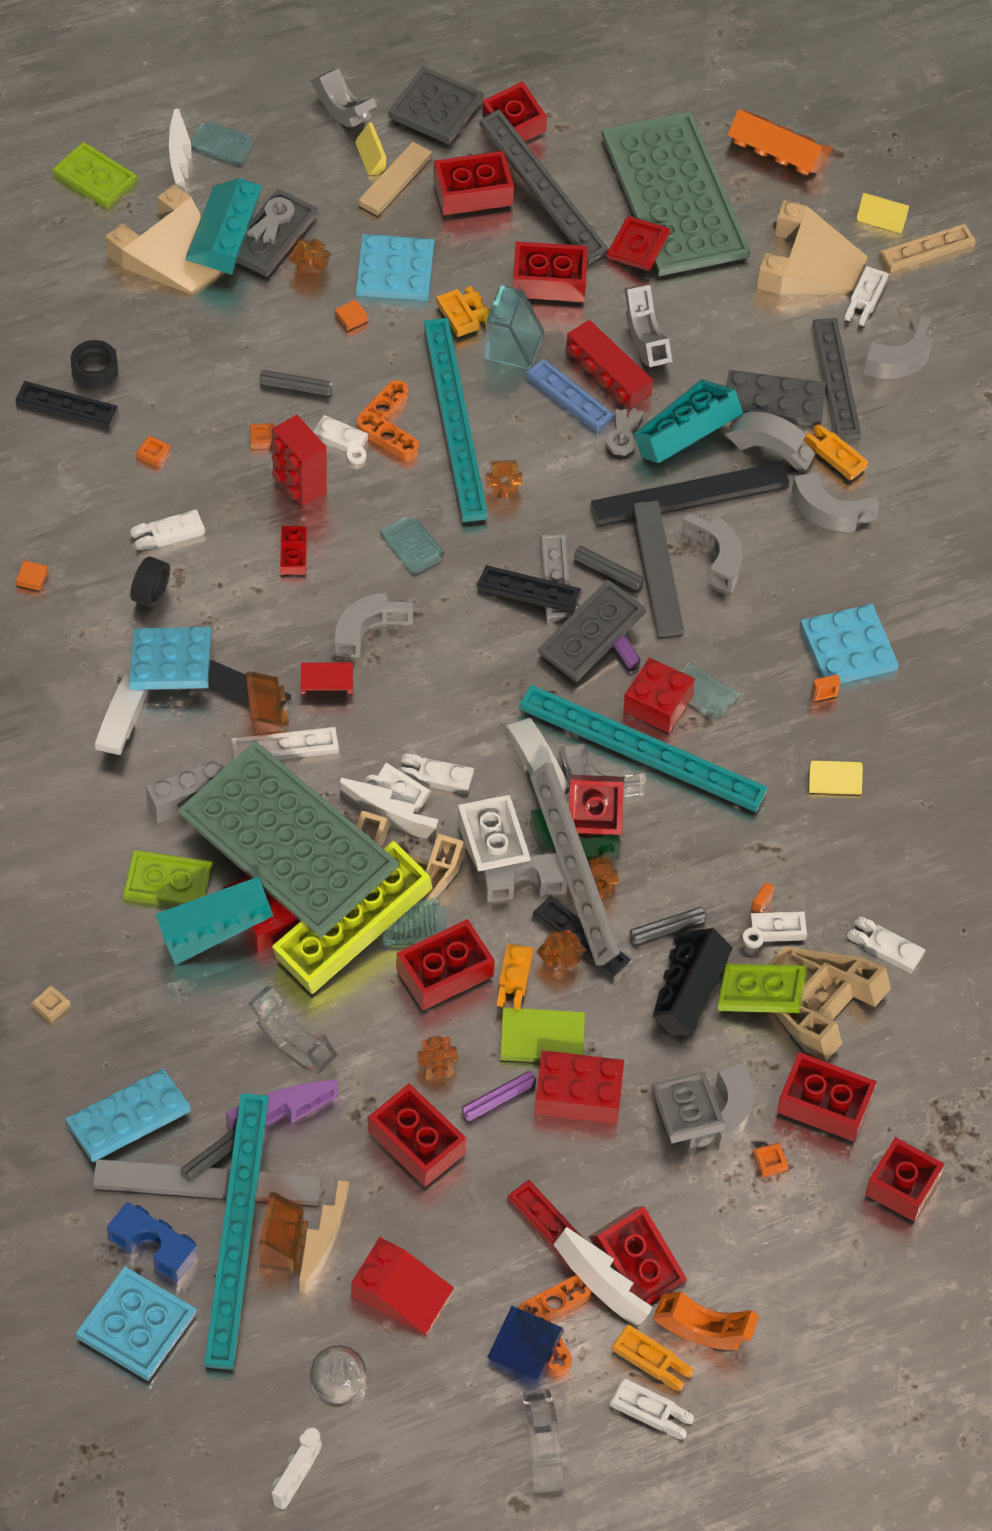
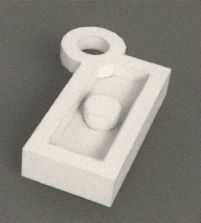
(343, 438)
(403, 786)
(775, 927)

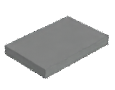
(688, 1107)

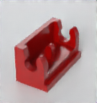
(326, 676)

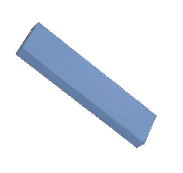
(570, 395)

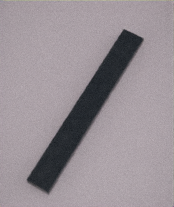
(693, 492)

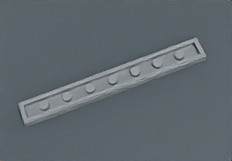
(574, 864)
(210, 1184)

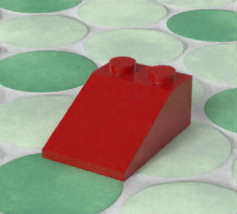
(272, 929)
(640, 1254)
(400, 1286)

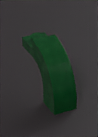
(593, 847)

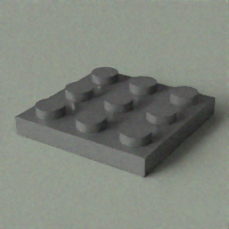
(435, 105)

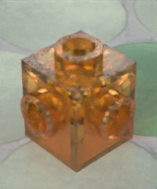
(310, 256)
(503, 469)
(604, 875)
(561, 950)
(437, 1057)

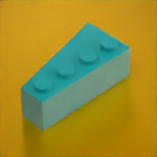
(687, 419)
(213, 918)

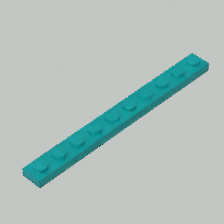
(455, 420)
(643, 748)
(236, 1232)

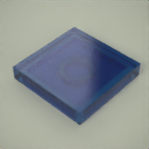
(525, 1343)

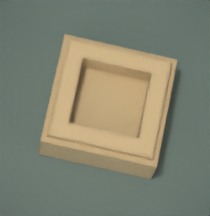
(50, 1004)

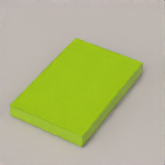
(95, 175)
(166, 879)
(762, 988)
(533, 1030)

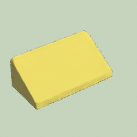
(371, 151)
(882, 213)
(835, 777)

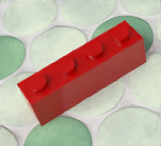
(609, 364)

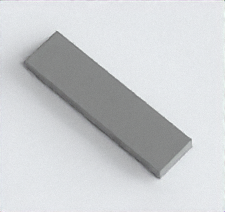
(555, 569)

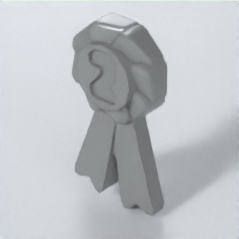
(277, 212)
(622, 440)

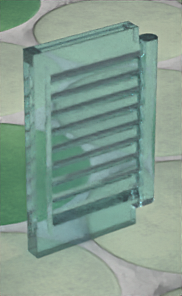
(222, 142)
(413, 544)
(710, 694)
(417, 924)

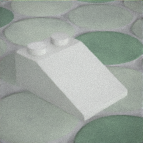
(492, 833)

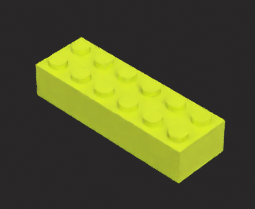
(318, 960)

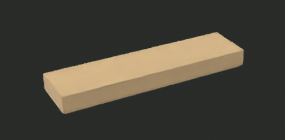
(395, 178)
(927, 248)

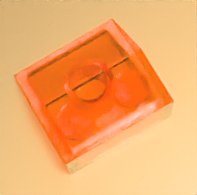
(265, 704)
(282, 1234)

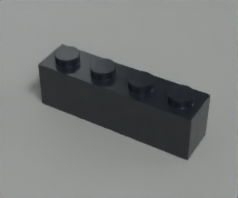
(691, 979)

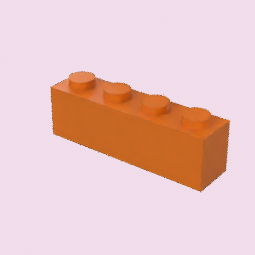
(779, 142)

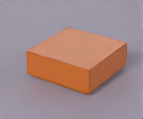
(351, 315)
(261, 435)
(153, 451)
(32, 575)
(825, 687)
(762, 898)
(770, 1160)

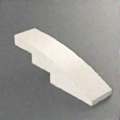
(179, 150)
(120, 718)
(534, 749)
(381, 802)
(594, 1270)

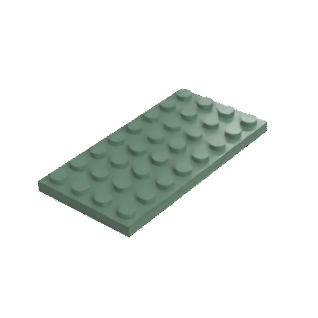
(676, 186)
(288, 838)

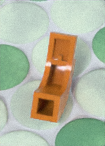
(704, 1326)

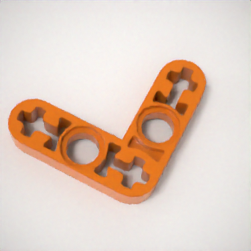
(381, 424)
(539, 1306)

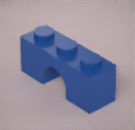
(135, 1226)

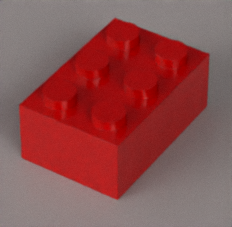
(473, 182)
(550, 271)
(299, 460)
(445, 964)
(579, 1087)
(826, 1096)
(417, 1135)

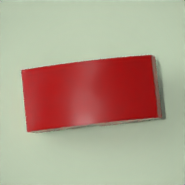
(293, 550)

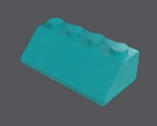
(225, 225)

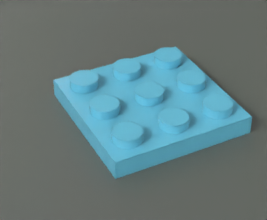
(395, 267)
(849, 644)
(170, 658)
(136, 1323)

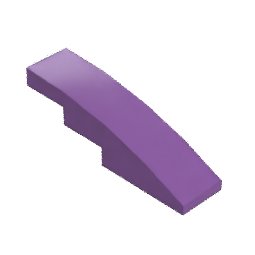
(293, 1101)

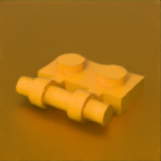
(457, 310)

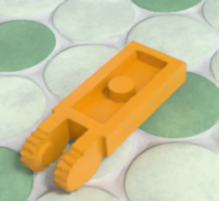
(836, 452)
(514, 973)
(651, 1357)

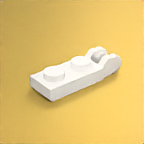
(867, 293)
(168, 530)
(438, 774)
(886, 945)
(650, 1408)
(296, 1468)

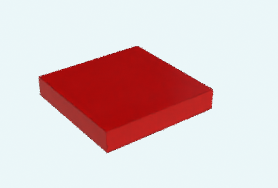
(638, 243)

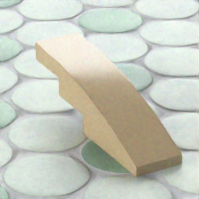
(321, 1242)

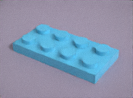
(127, 1115)

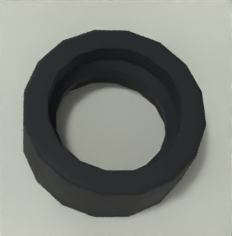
(92, 349)
(150, 581)

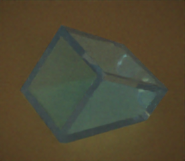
(512, 329)

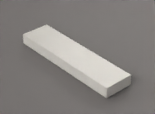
(292, 744)

